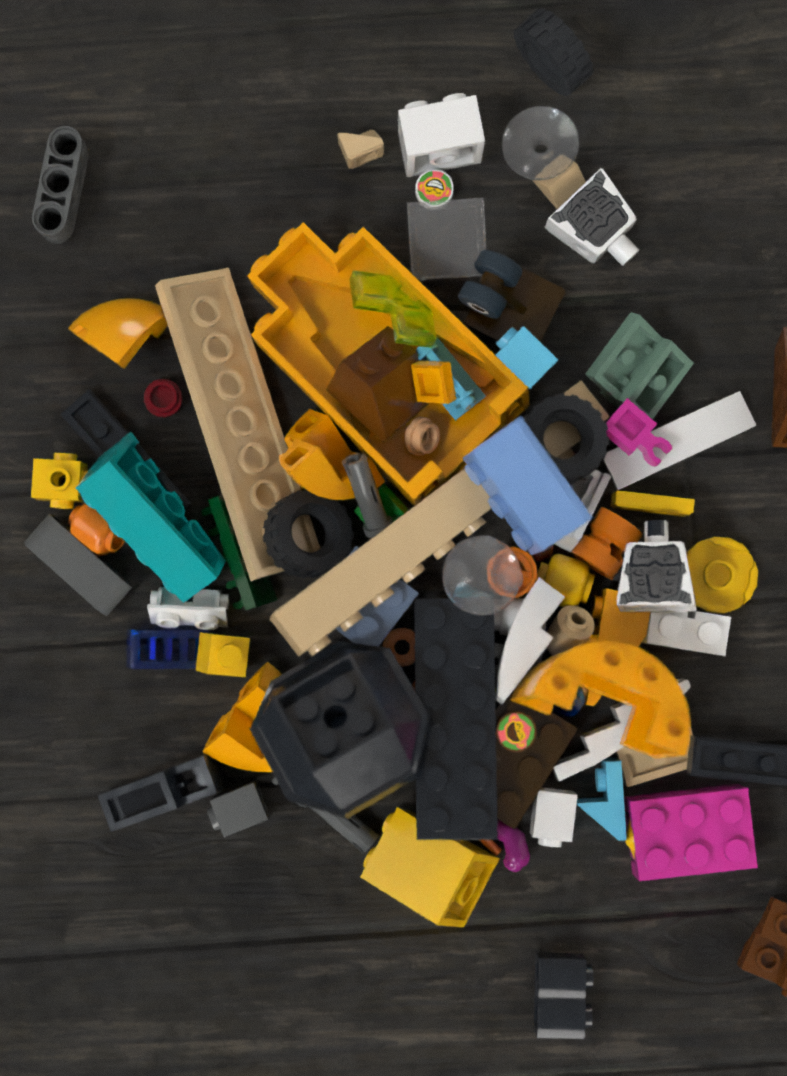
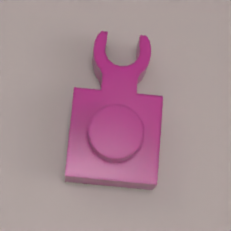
(632, 429)

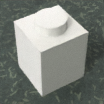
(553, 816)

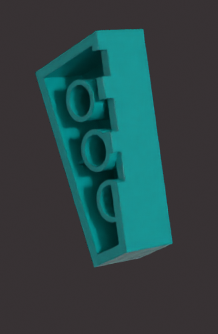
(150, 519)

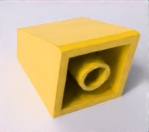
(428, 876)

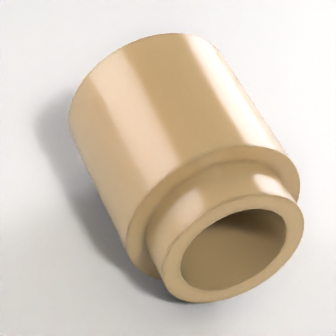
(570, 629)

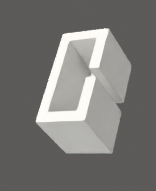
(689, 631)

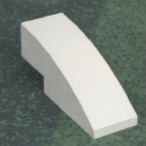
(526, 638)

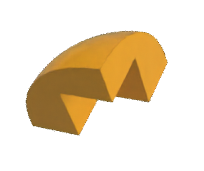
(120, 327)
(317, 457)
(231, 738)

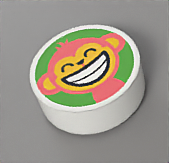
(434, 186)

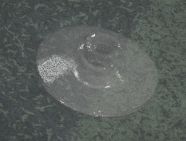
(537, 127)

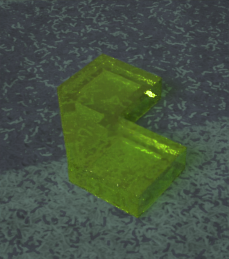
(382, 293)

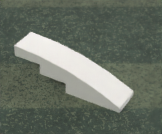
(687, 436)
(600, 741)

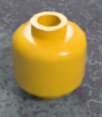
(568, 577)

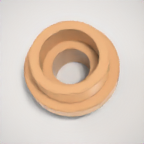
(421, 436)

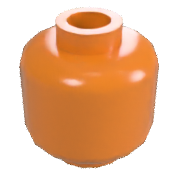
(93, 531)

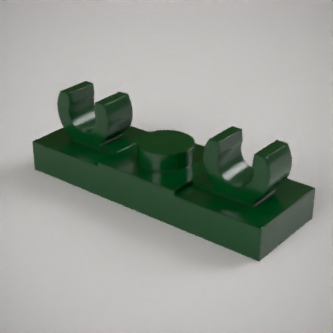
(253, 593)

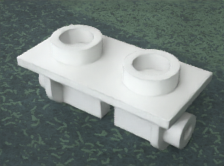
(205, 611)

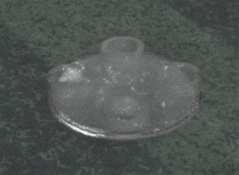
(481, 575)

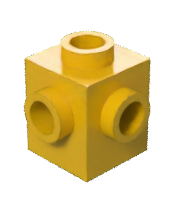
(48, 477)

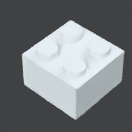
(440, 134)

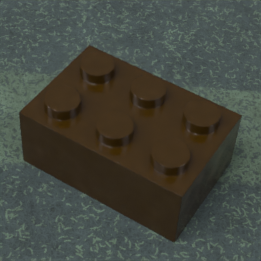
(524, 772)

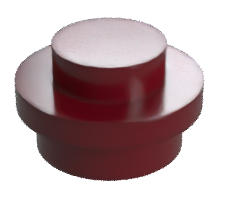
(163, 398)

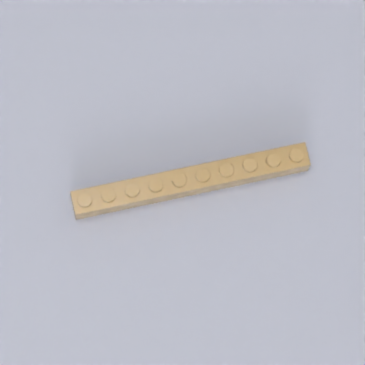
(400, 550)

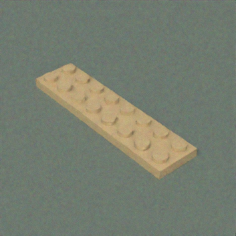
(232, 409)

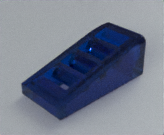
(133, 648)

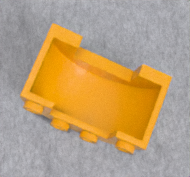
(621, 672)

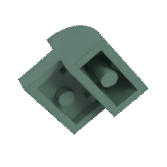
(639, 366)

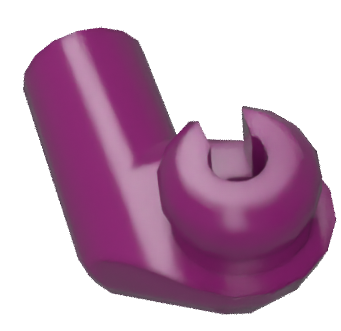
(515, 847)

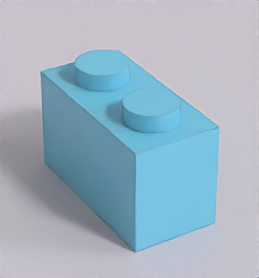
(525, 355)

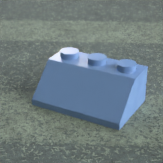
(526, 487)

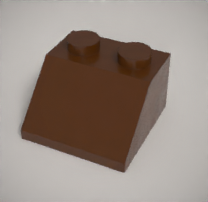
(378, 384)

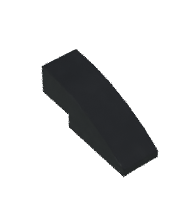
(163, 791)

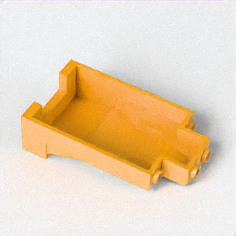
(321, 328)

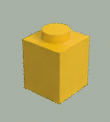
(222, 654)

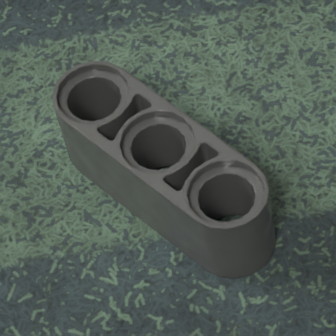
(60, 167)
(77, 565)

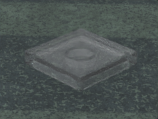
(446, 237)

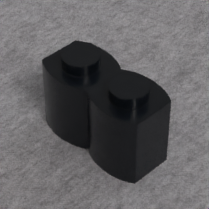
(561, 995)

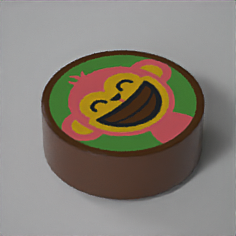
(515, 731)

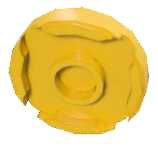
(721, 574)

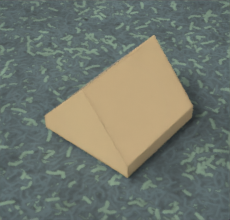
(563, 186)

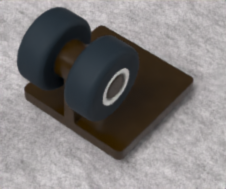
(508, 298)

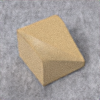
(360, 148)

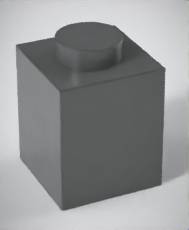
(238, 809)

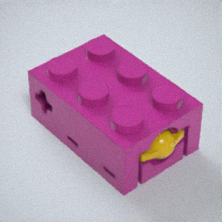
(690, 832)

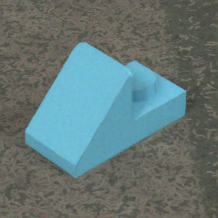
(609, 809)

